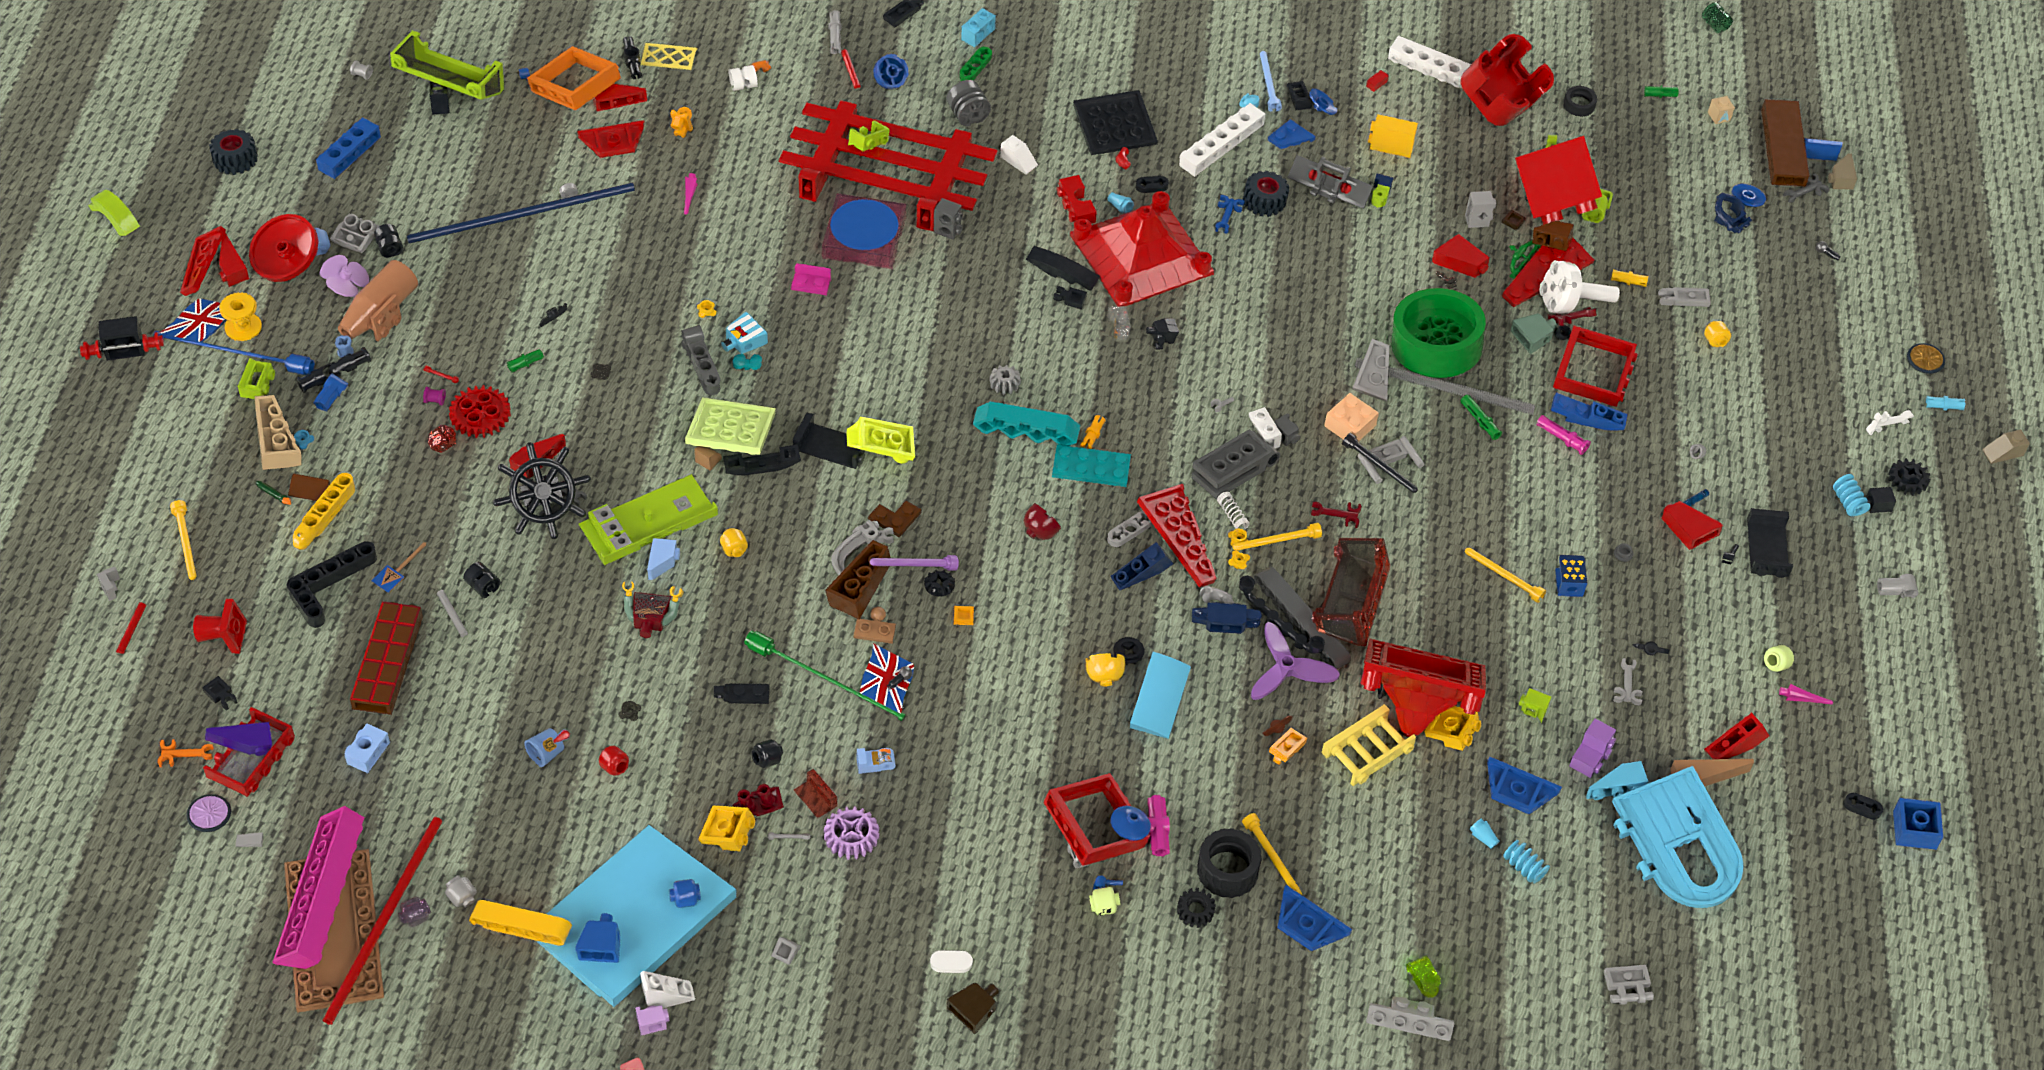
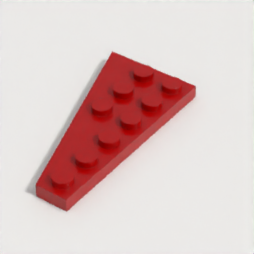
(1529, 279)
(1178, 527)

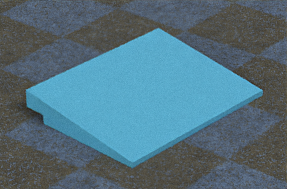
(636, 893)

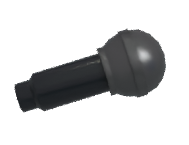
(1822, 247)
(904, 674)

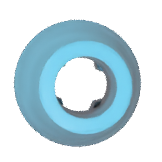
(1121, 203)
(1484, 833)

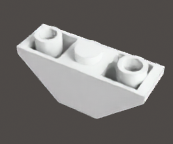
(665, 990)

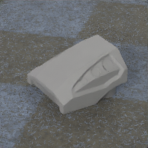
(353, 233)

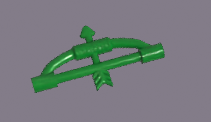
(1518, 253)

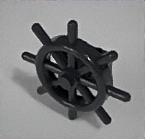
(541, 492)

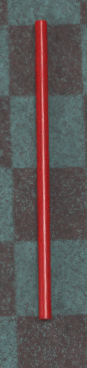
(382, 921)

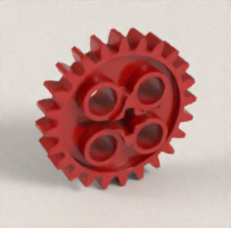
(479, 411)

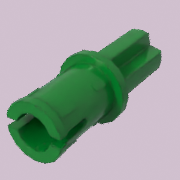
(1660, 91)
(524, 360)

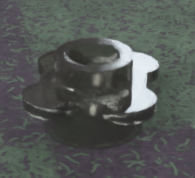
(600, 371)
(630, 705)

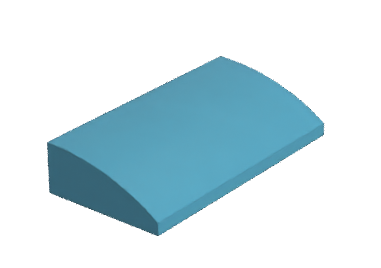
(1160, 695)

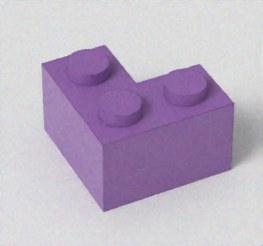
(1594, 748)

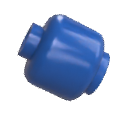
(685, 893)

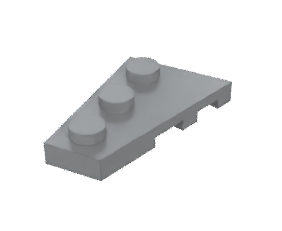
(1373, 374)

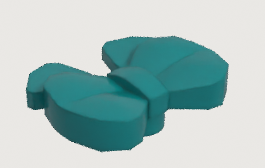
(740, 362)

